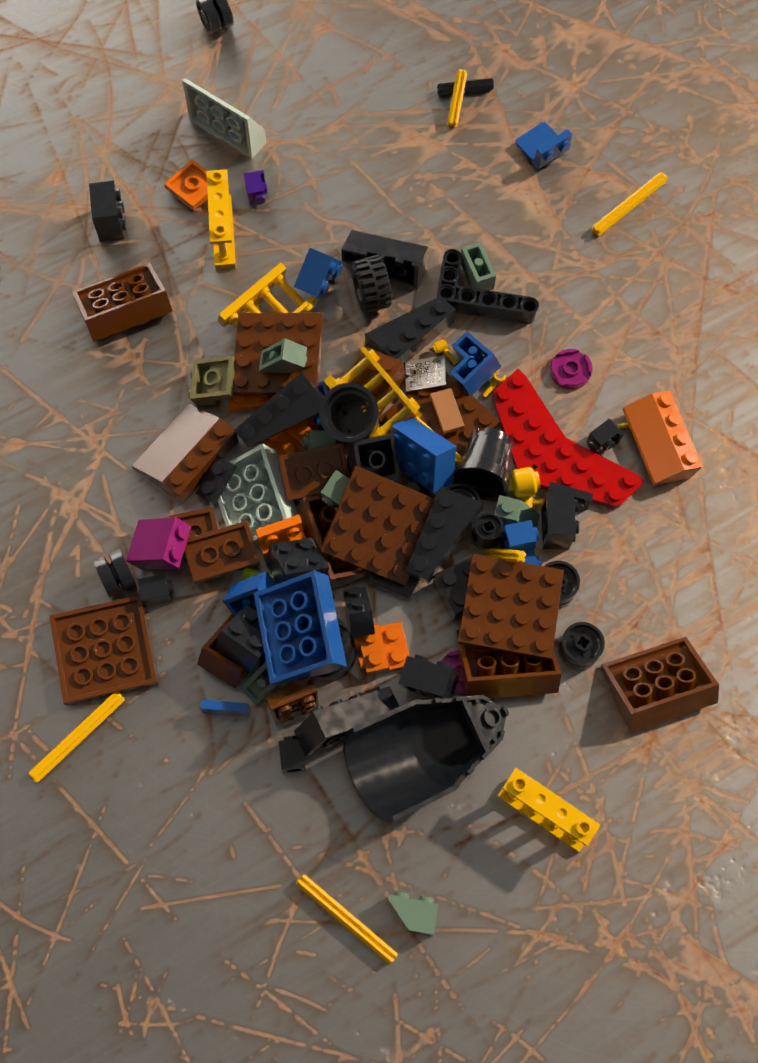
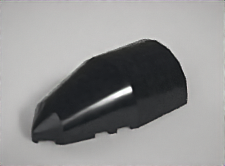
(420, 751)

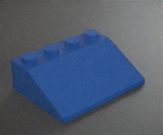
(300, 628)

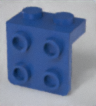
(543, 144)

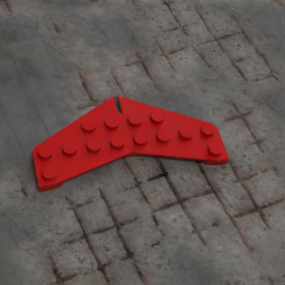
(557, 459)

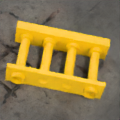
(221, 219)
(262, 290)
(372, 357)
(548, 811)

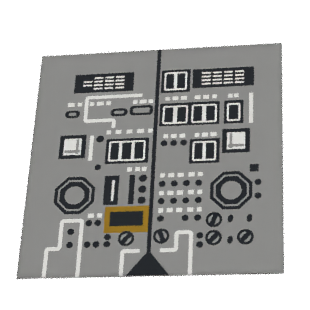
(425, 373)

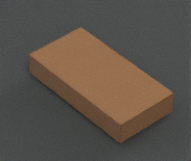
(447, 411)

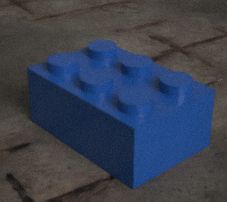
(424, 454)

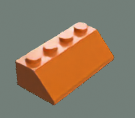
(662, 438)

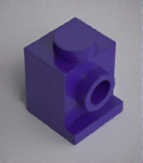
(255, 187)

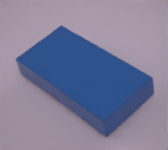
(225, 708)

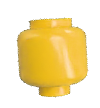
(524, 482)

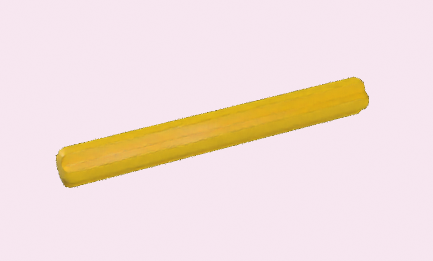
(629, 204)
(76, 737)
(346, 919)

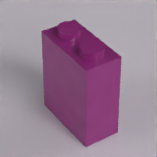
(158, 543)

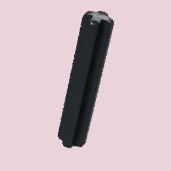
(470, 86)

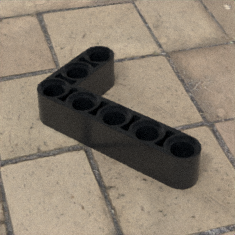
(478, 297)

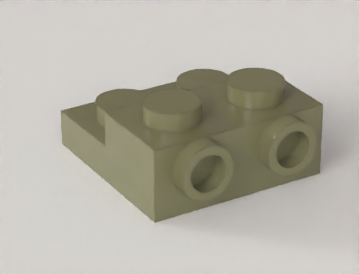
(212, 380)

